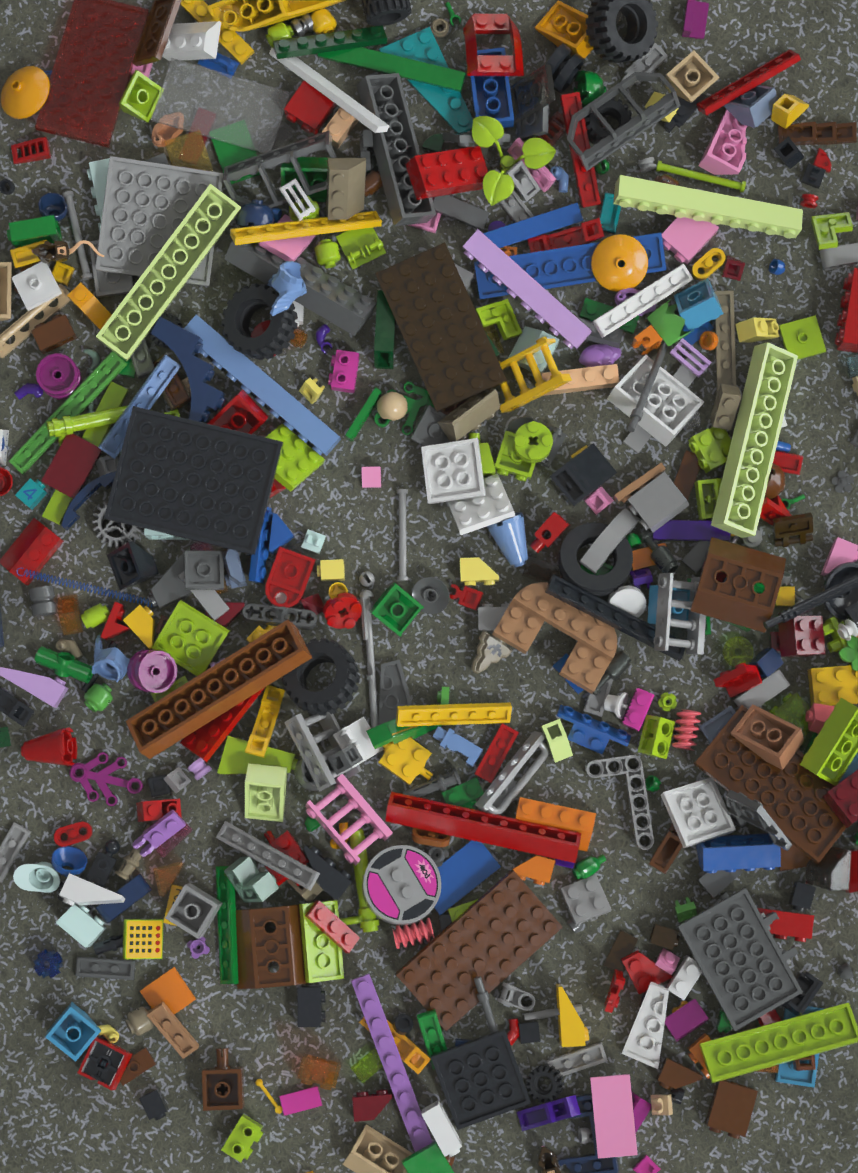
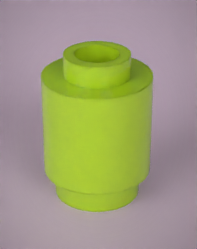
(95, 615)

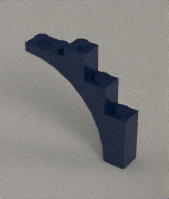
(198, 371)

